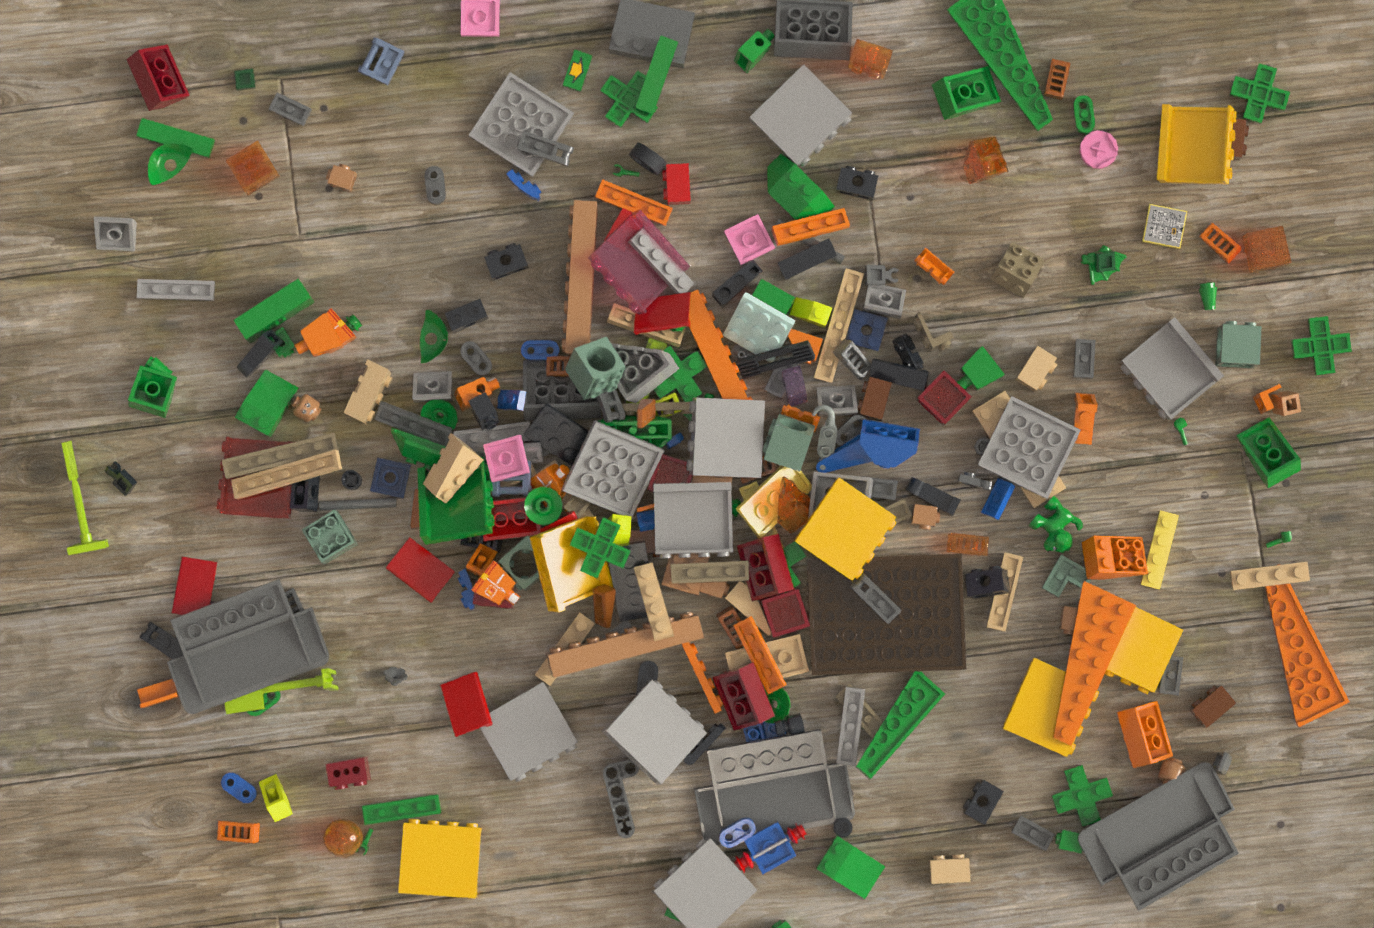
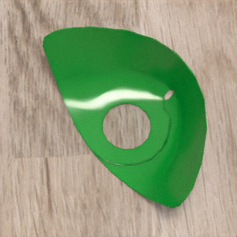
(156, 166)
(434, 325)

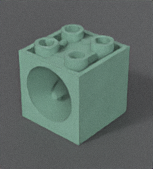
(1238, 345)
(592, 356)
(788, 442)
(329, 537)
(507, 564)

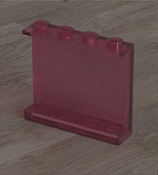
(625, 267)

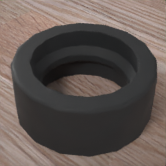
(647, 158)

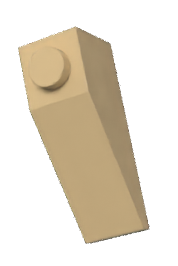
(741, 600)

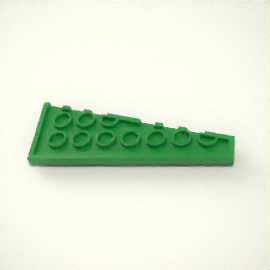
(997, 42)

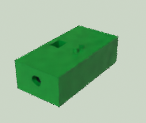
(274, 311)

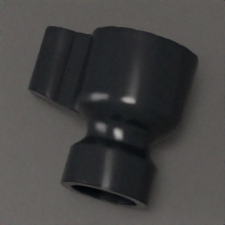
(792, 724)

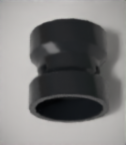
(348, 480)

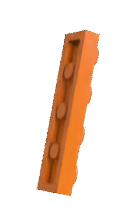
(633, 202)
(810, 227)
(759, 654)
(707, 684)

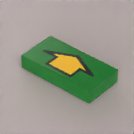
(577, 70)

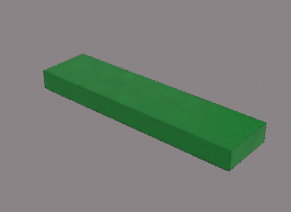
(656, 74)
(166, 134)
(401, 809)

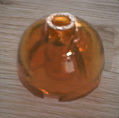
(342, 838)

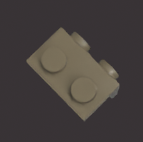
(1017, 269)
(941, 342)

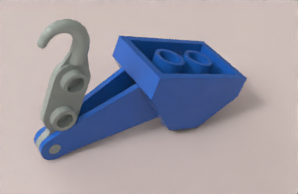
(878, 442)

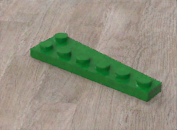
(906, 714)

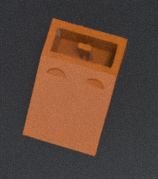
(1114, 557)

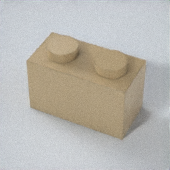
(1036, 369)
(949, 870)

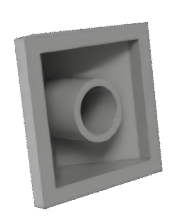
(115, 233)
(884, 301)
(432, 386)
(839, 398)

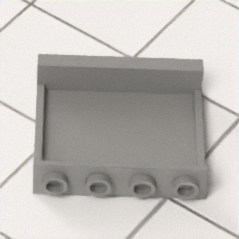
(801, 116)
(1171, 369)
(726, 437)
(693, 519)
(528, 732)
(655, 732)
(704, 887)

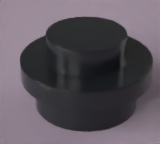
(842, 827)

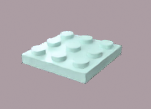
(758, 326)

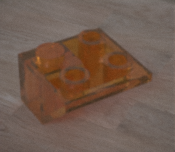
(984, 160)
(792, 506)

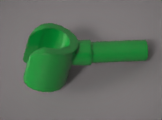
(625, 172)
(1179, 424)
(1285, 537)
(366, 840)

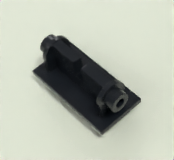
(903, 346)

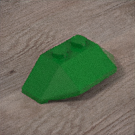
(795, 190)
(655, 432)
(417, 449)

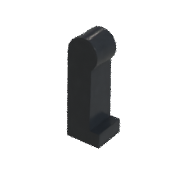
(736, 283)
(259, 353)
(933, 496)

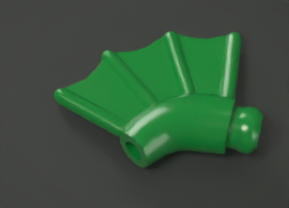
(1089, 259)

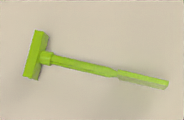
(87, 543)
(255, 701)

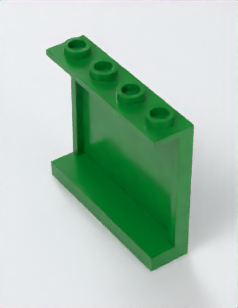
(463, 515)

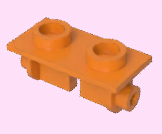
(934, 266)
(800, 415)

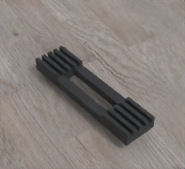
(750, 367)

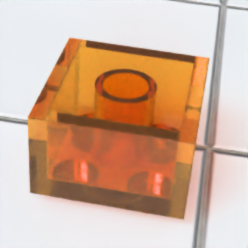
(870, 59)
(252, 168)
(1266, 249)

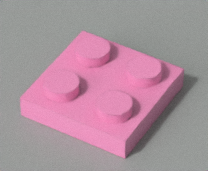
(480, 18)
(749, 239)
(506, 458)

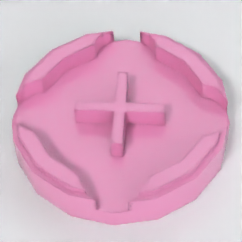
(1098, 149)

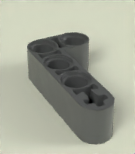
(622, 800)

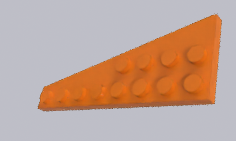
(1095, 637)
(1308, 673)

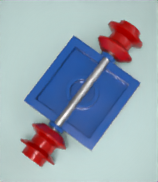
(770, 847)

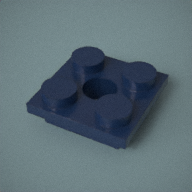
(875, 322)
(396, 488)

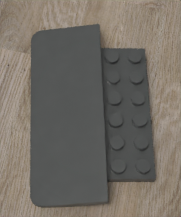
(243, 646)
(774, 782)
(1163, 837)

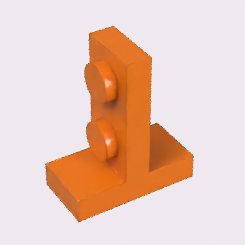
(1084, 417)

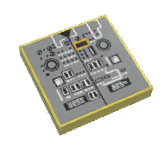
(1164, 226)

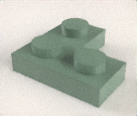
(1063, 572)

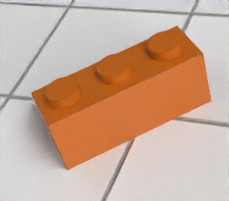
(1145, 734)

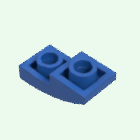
(528, 189)
(468, 594)
(760, 731)

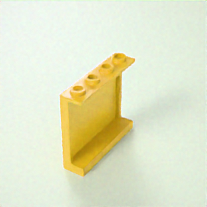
(1196, 145)
(845, 529)
(561, 564)
(1144, 651)
(1037, 707)
(440, 859)

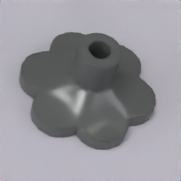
(735, 354)
(395, 675)

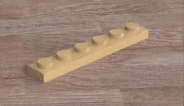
(838, 324)
(286, 474)

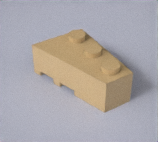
(368, 392)
(452, 469)

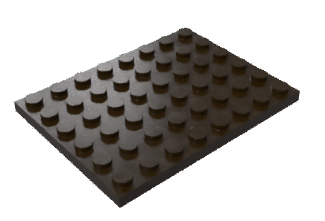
(922, 637)

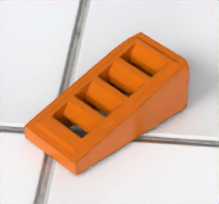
(1230, 243)
(253, 827)

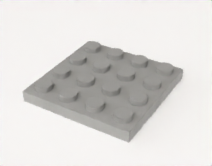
(519, 109)
(1029, 447)
(612, 469)

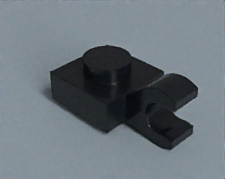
(122, 479)

